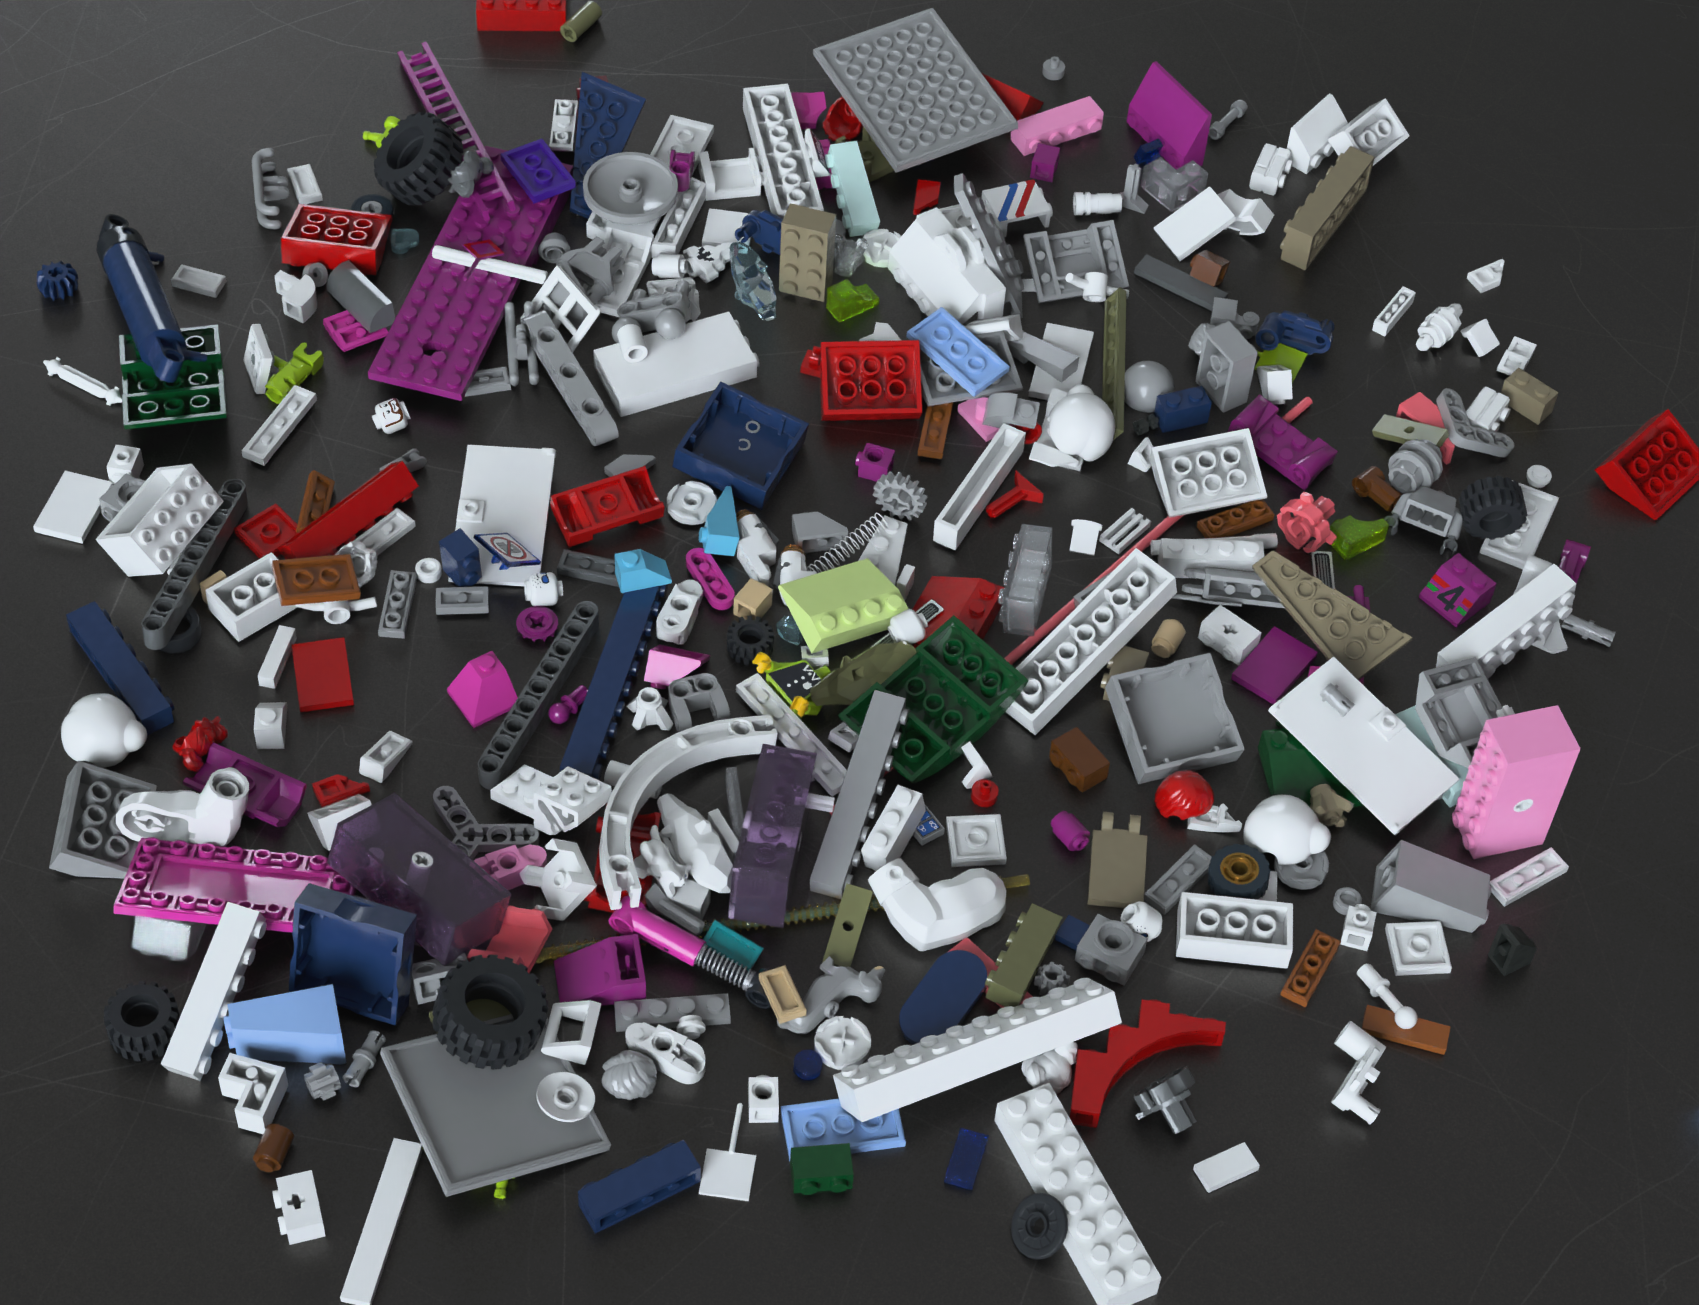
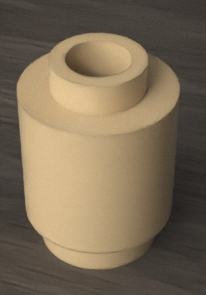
(1168, 638)

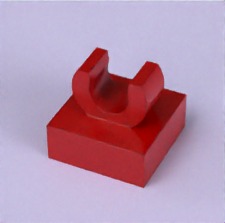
(812, 362)

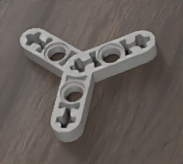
(470, 826)

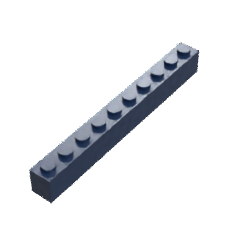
(612, 681)

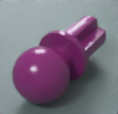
(560, 712)

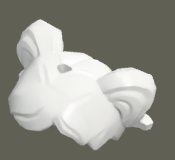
(1051, 1067)

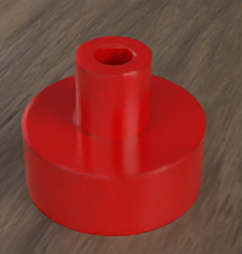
(984, 793)

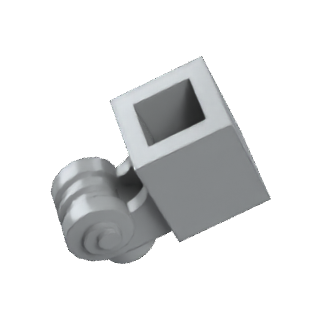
(1226, 310)

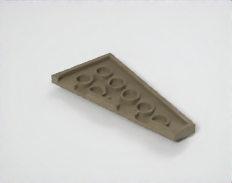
(1330, 618)

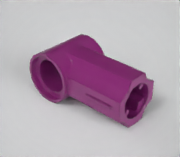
(1573, 558)

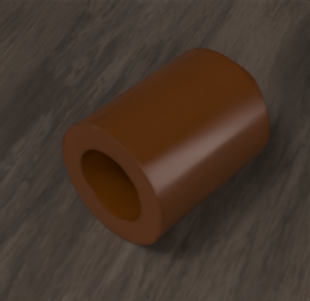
(273, 1147)

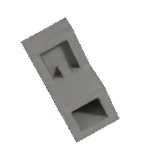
(1009, 409)

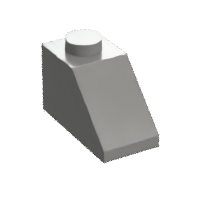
(817, 532)

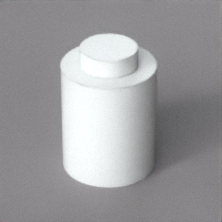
(632, 343)

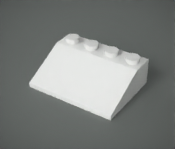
(1207, 473)

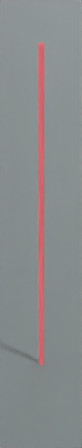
(1155, 533)

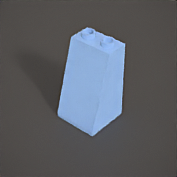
(288, 1027)

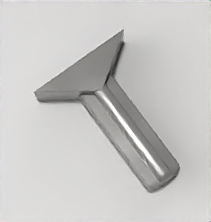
(1130, 196)
(660, 904)

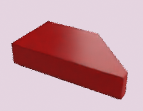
(926, 195)

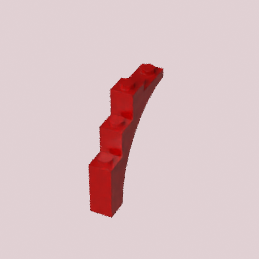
(1126, 1046)

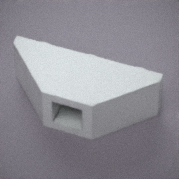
(564, 126)

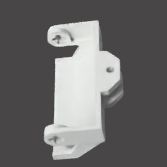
(946, 269)

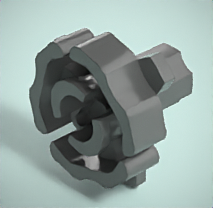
(1169, 1096)

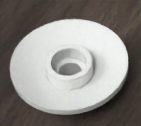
(569, 1089)

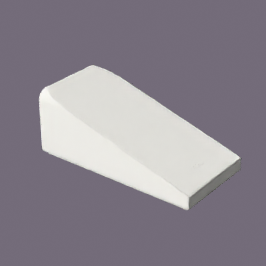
(384, 756)

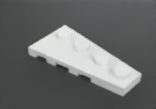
(887, 547)

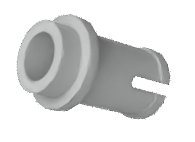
(1336, 699)

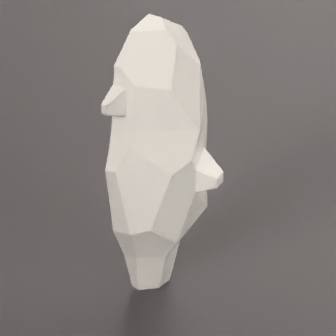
(696, 844)

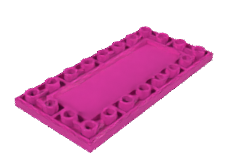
(199, 879)

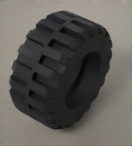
(418, 158)
(483, 1042)

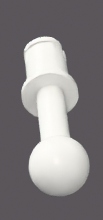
(1404, 1016)

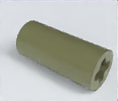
(581, 21)

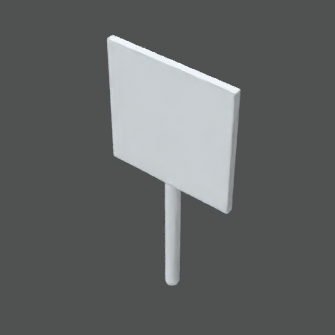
(728, 1172)

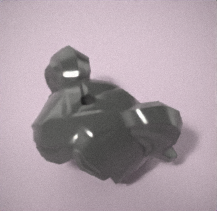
(469, 173)

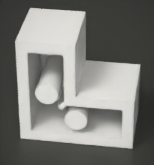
(256, 1086)

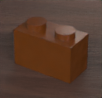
(1079, 759)

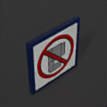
(506, 550)

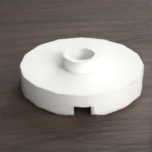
(690, 502)

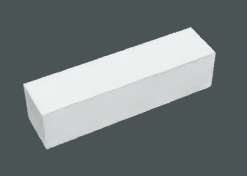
(1393, 311)
(277, 657)

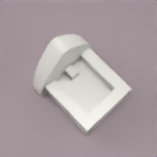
(1480, 337)
(1084, 536)
(979, 770)

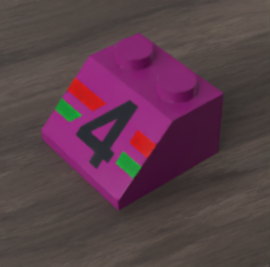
(1458, 590)

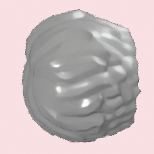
(629, 1075)

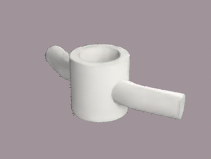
(1093, 286)
(339, 611)

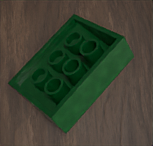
(1294, 769)

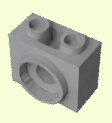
(119, 495)
(1114, 963)

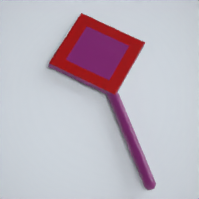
(481, 250)

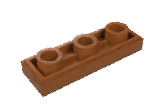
(1236, 519)
(1310, 968)

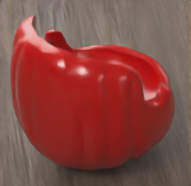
(1184, 795)

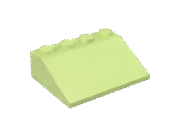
(842, 604)

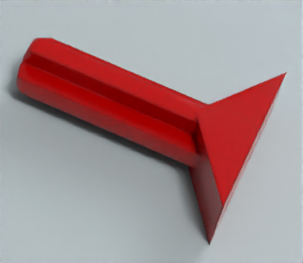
(1023, 491)

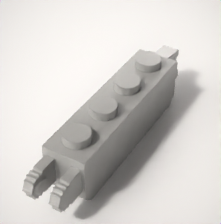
(1231, 587)

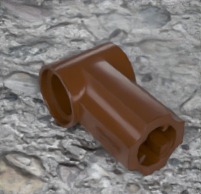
(1373, 484)

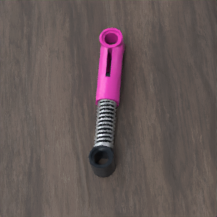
(686, 948)

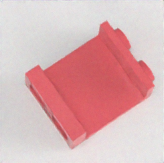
(519, 938)

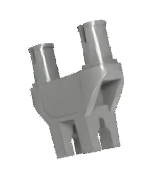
(594, 267)

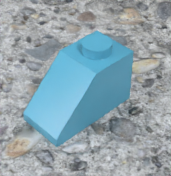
(640, 570)

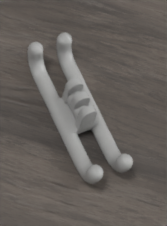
(519, 346)

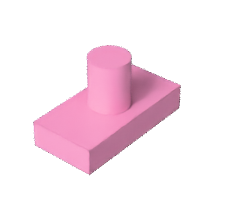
(973, 413)

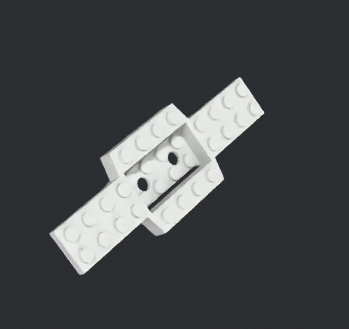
(638, 239)

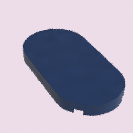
(943, 996)

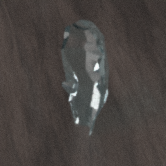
(752, 281)

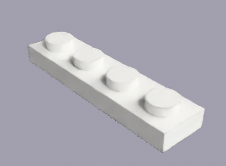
(279, 425)

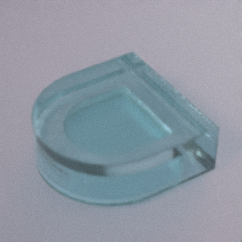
(788, 630)

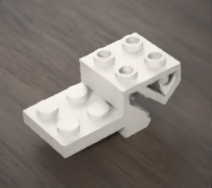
(554, 801)

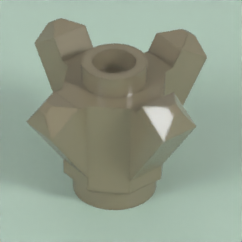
(1329, 805)

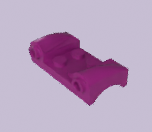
(1283, 444)

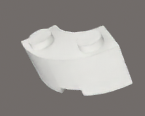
(1251, 215)

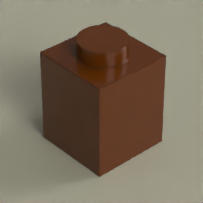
(1209, 267)

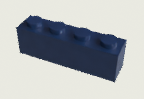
(639, 1185)

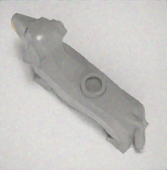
(829, 990)

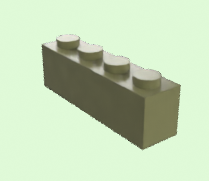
(1023, 957)

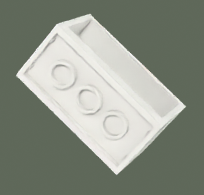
(159, 520)

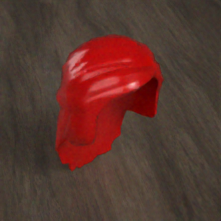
(841, 121)

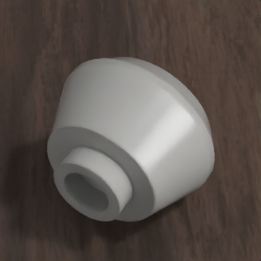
(553, 247)

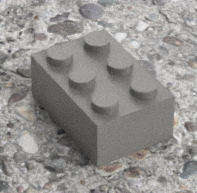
(1226, 366)

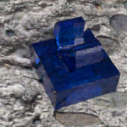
(1148, 152)

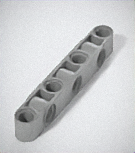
(570, 378)

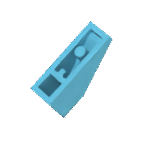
(721, 528)

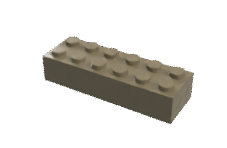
(1326, 207)

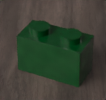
(821, 1168)

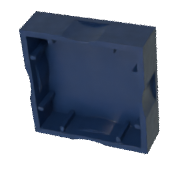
(712, 445)
(356, 948)

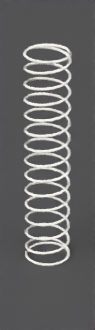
(846, 543)

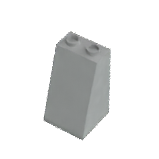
(1430, 888)

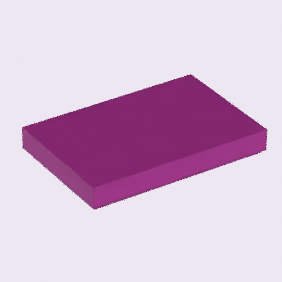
(1274, 665)

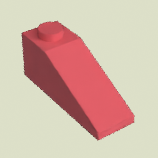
(1423, 410)

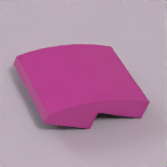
(349, 332)

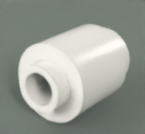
(669, 266)

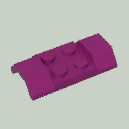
(271, 793)

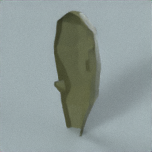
(860, 673)

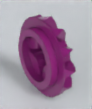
(536, 615)

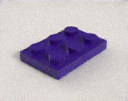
(538, 170)

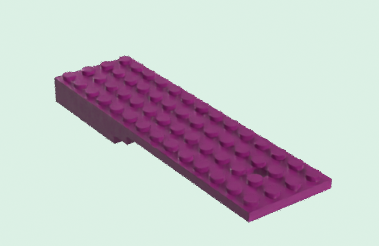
(459, 314)

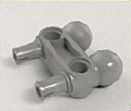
(662, 312)

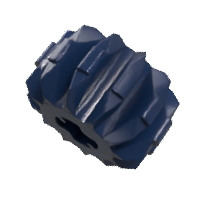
(57, 280)

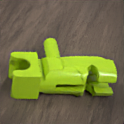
(292, 372)

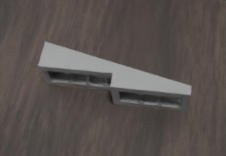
(1048, 357)

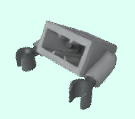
(1430, 511)

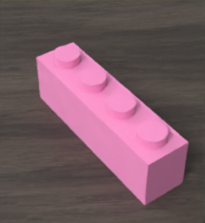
(1057, 125)

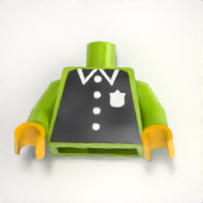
(792, 682)

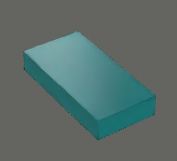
(732, 945)

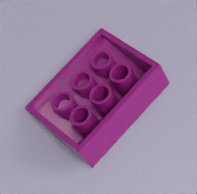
(1173, 115)

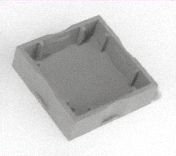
(1174, 718)

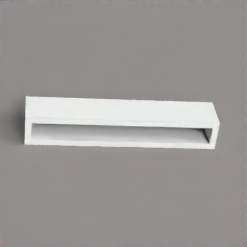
(979, 486)
(213, 989)

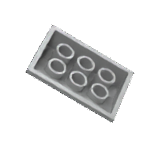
(941, 388)
(87, 832)

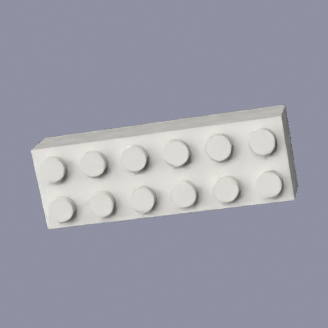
(1514, 622)

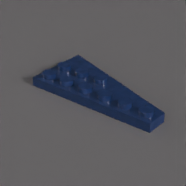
(603, 129)

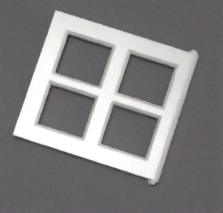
(576, 294)

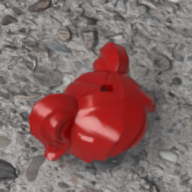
(199, 741)

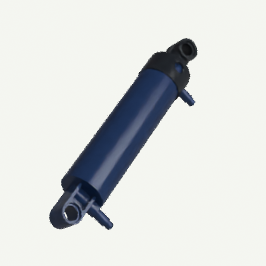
(143, 298)

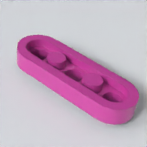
(718, 592)

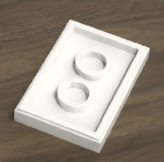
(1195, 223)
(72, 507)

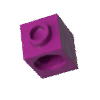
(1045, 162)
(874, 461)

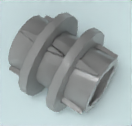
(1415, 466)

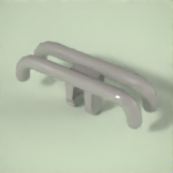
(267, 188)

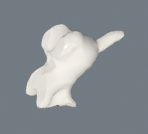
(658, 862)

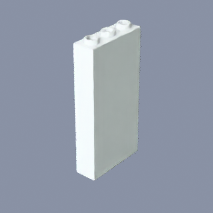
(677, 367)

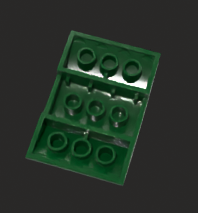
(194, 396)
(953, 697)

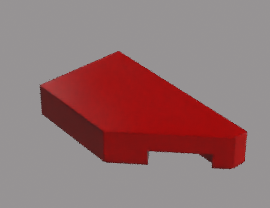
(337, 788)

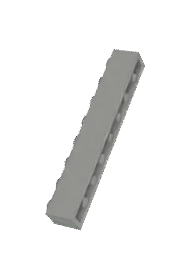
(858, 794)

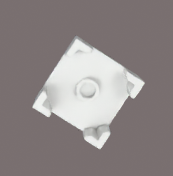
(563, 880)

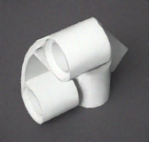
(1553, 640)

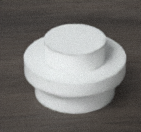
(1538, 476)
(691, 1026)

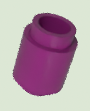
(1070, 831)

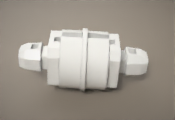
(1439, 327)

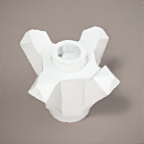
(650, 710)

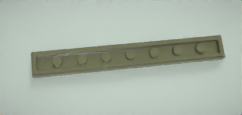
(1114, 356)

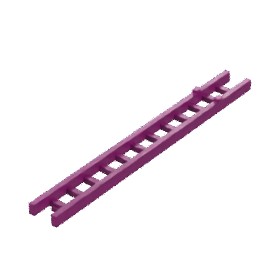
(418, 59)

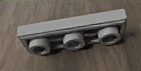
(397, 604)

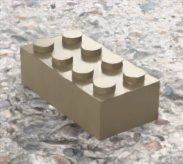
(807, 252)

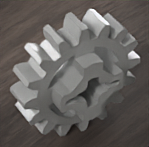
(900, 495)

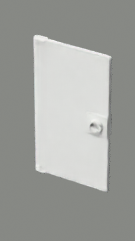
(506, 494)
(1365, 748)

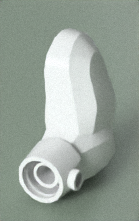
(187, 815)
(941, 912)

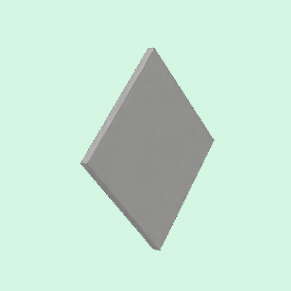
(485, 1121)

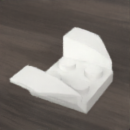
(1045, 450)

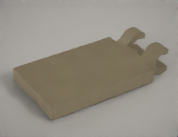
(1117, 864)

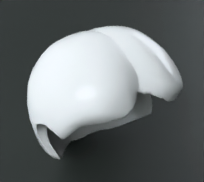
(1082, 424)
(101, 730)
(1286, 829)

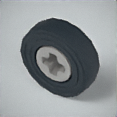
(374, 202)

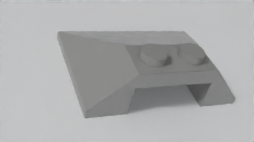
(1075, 253)
(1454, 708)

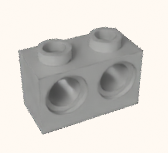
(428, 977)

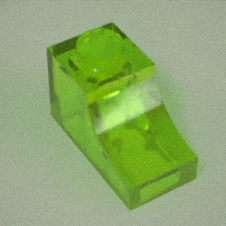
(849, 300)
(1357, 535)

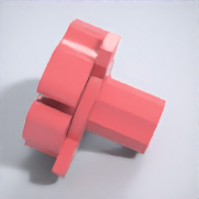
(1308, 522)

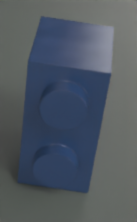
(1182, 409)
(460, 559)

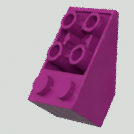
(602, 972)

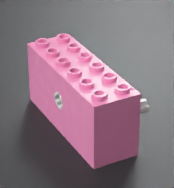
(1515, 781)

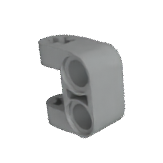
(696, 694)

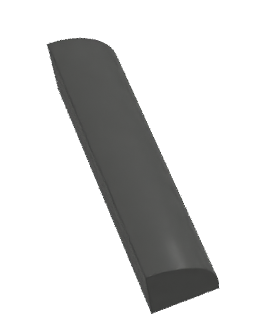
(360, 297)

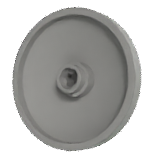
(630, 188)

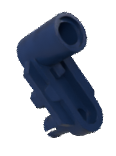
(764, 229)
(1296, 332)

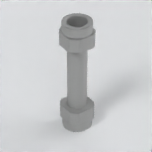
(1237, 110)

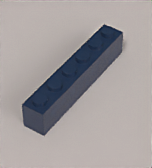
(120, 667)

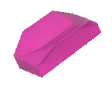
(808, 107)

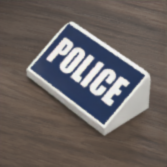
(816, 154)

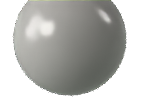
(1144, 383)

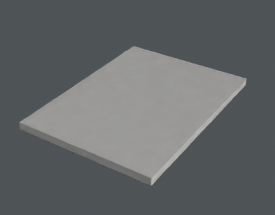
(915, 89)

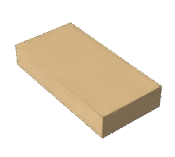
(782, 994)

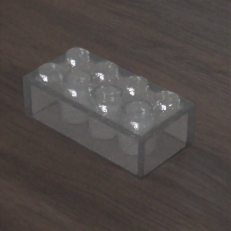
(1026, 580)

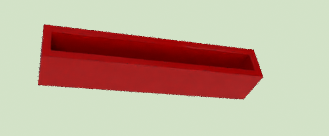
(352, 514)

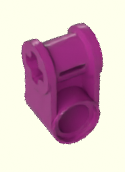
(683, 167)

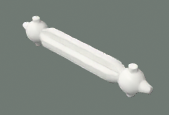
(83, 381)

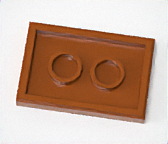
(315, 579)

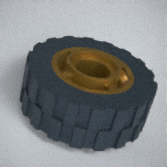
(1240, 860)

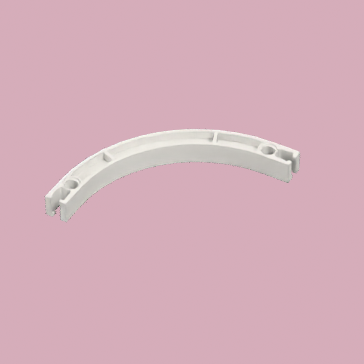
(650, 772)

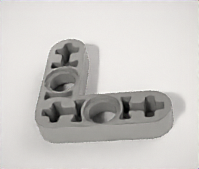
(1464, 434)

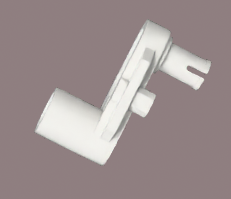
(1367, 1053)

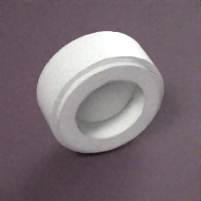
(428, 570)

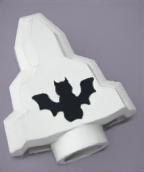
(707, 260)

